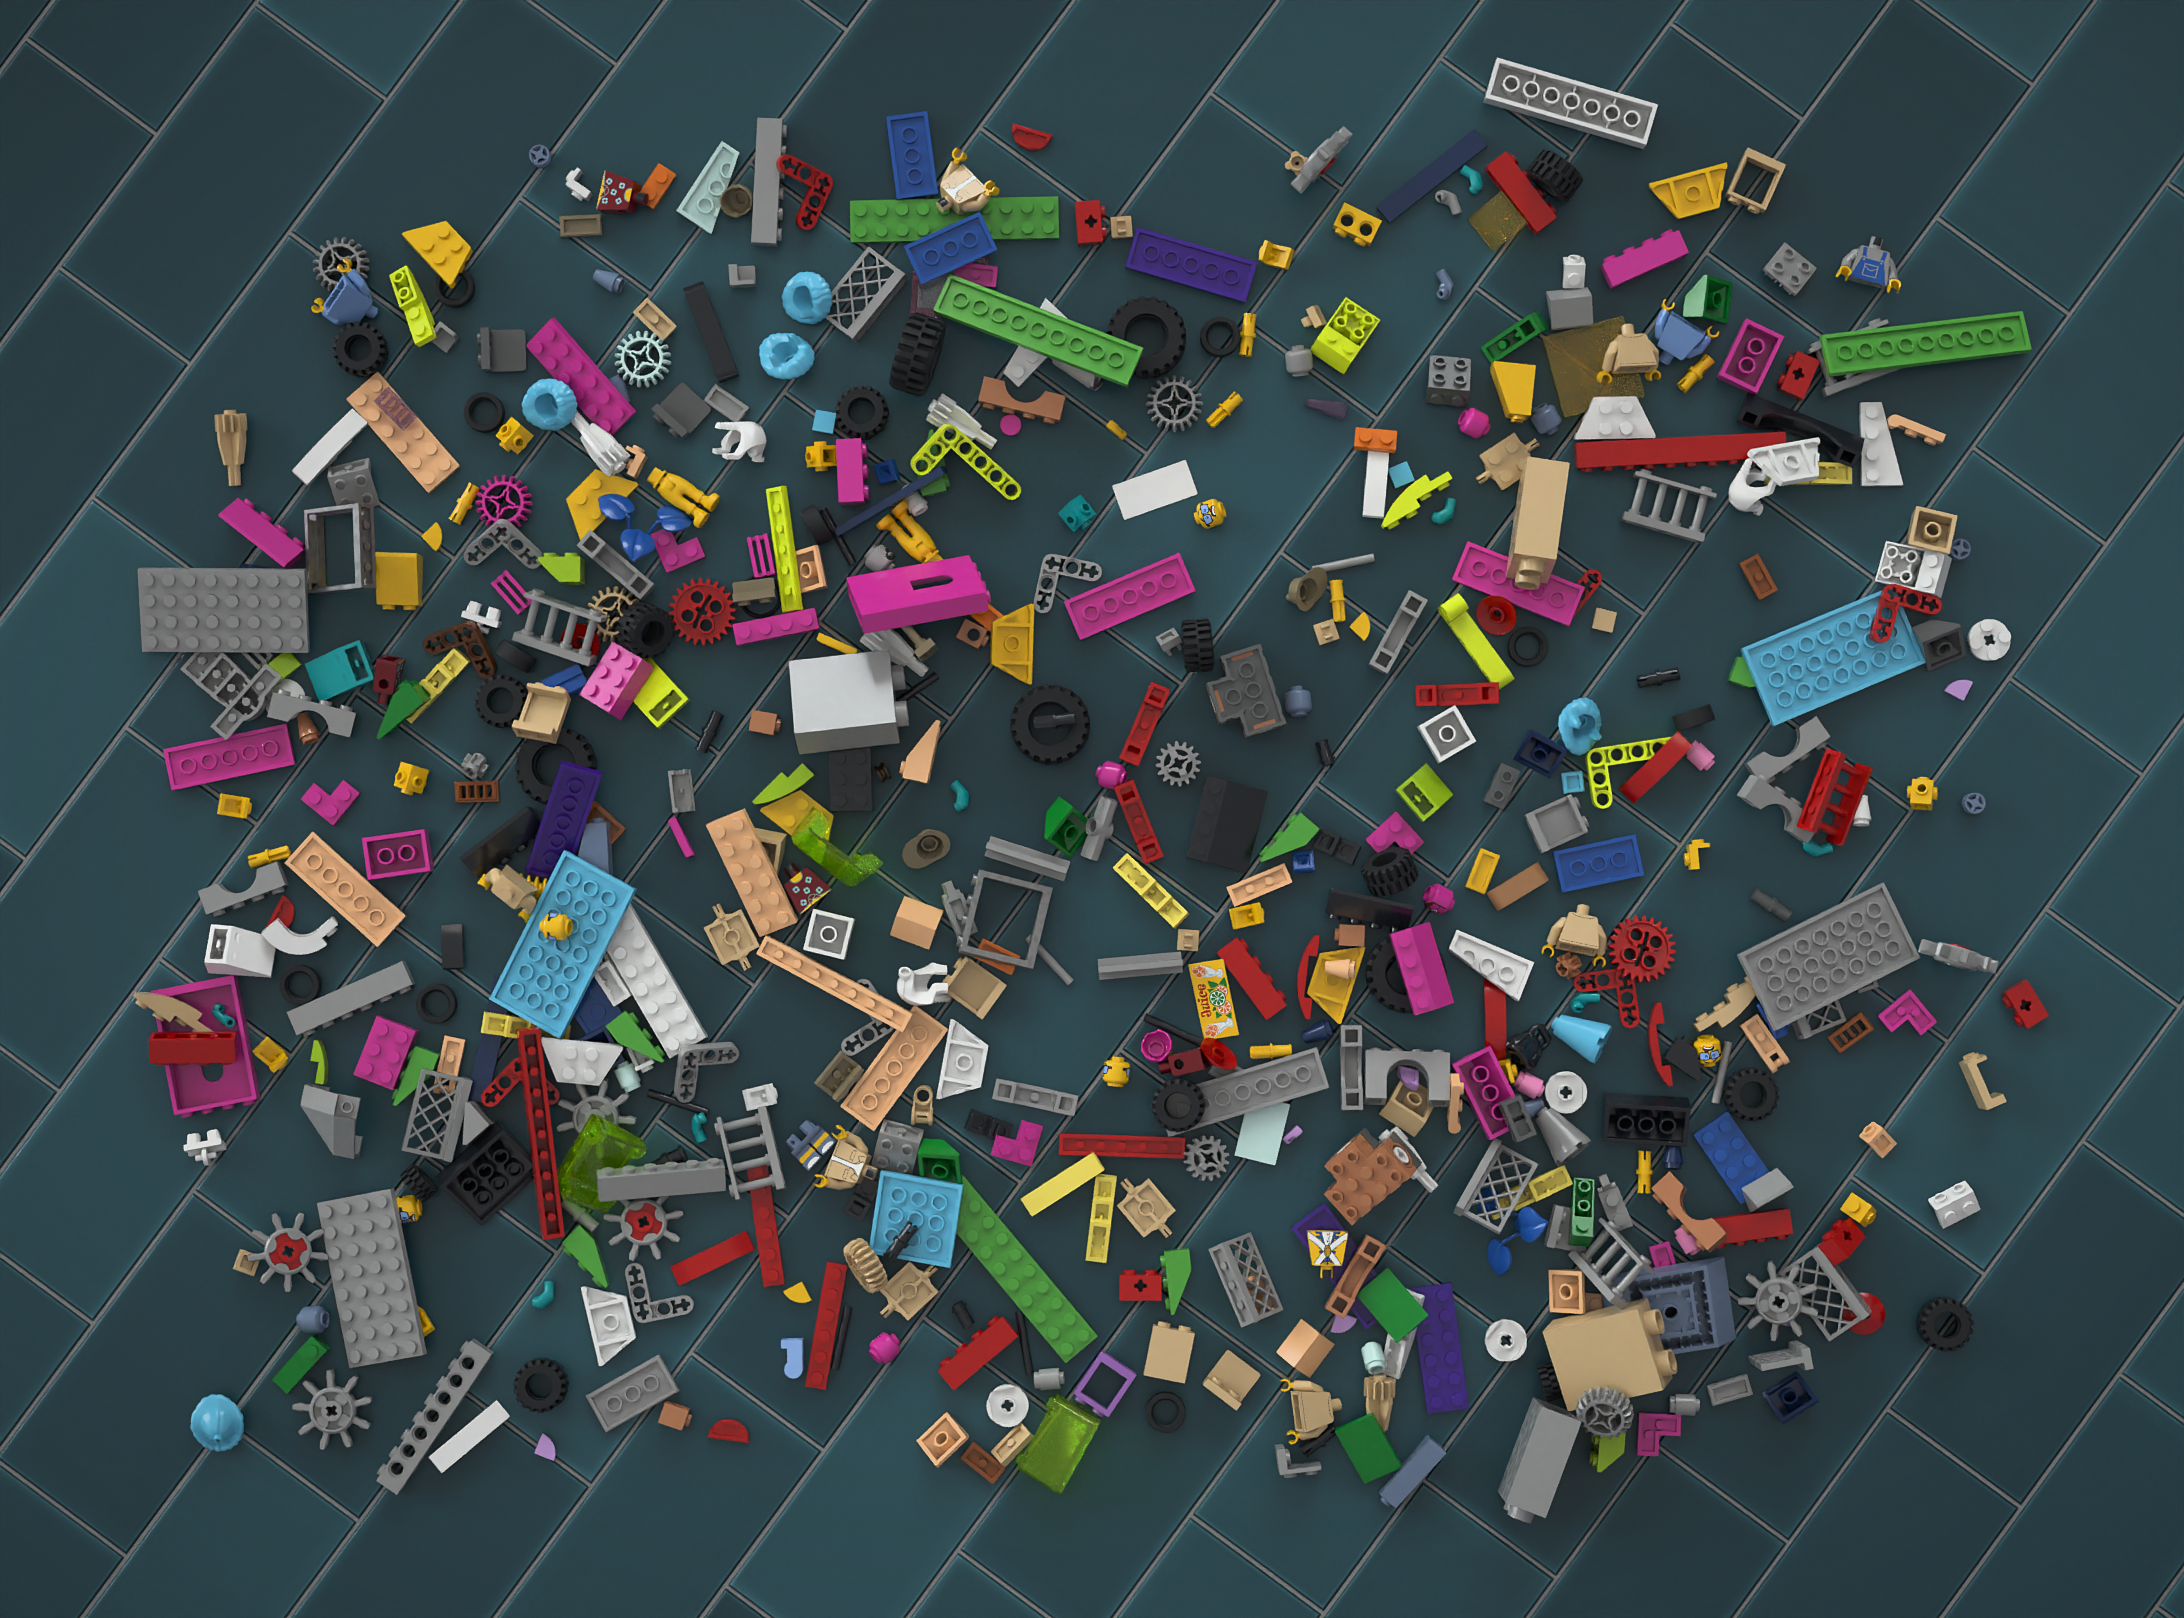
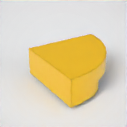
(1116, 430)
(433, 536)
(1361, 626)
(798, 1293)

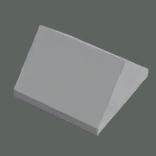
(1570, 308)
(475, 1122)
(1766, 1189)

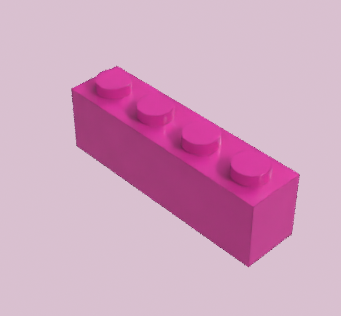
(1643, 259)
(776, 627)

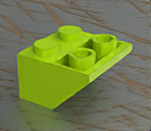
(567, 569)
(1424, 792)
(1606, 1451)

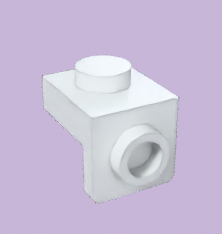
(578, 190)
(1573, 272)
(640, 1061)
(760, 1096)

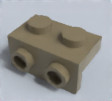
(754, 590)
(839, 1076)

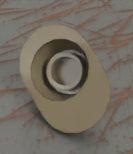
(1308, 589)
(926, 848)

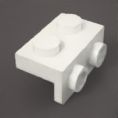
(1954, 1204)

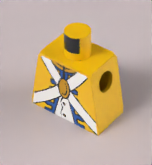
(1327, 1249)

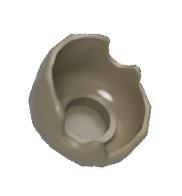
(736, 200)

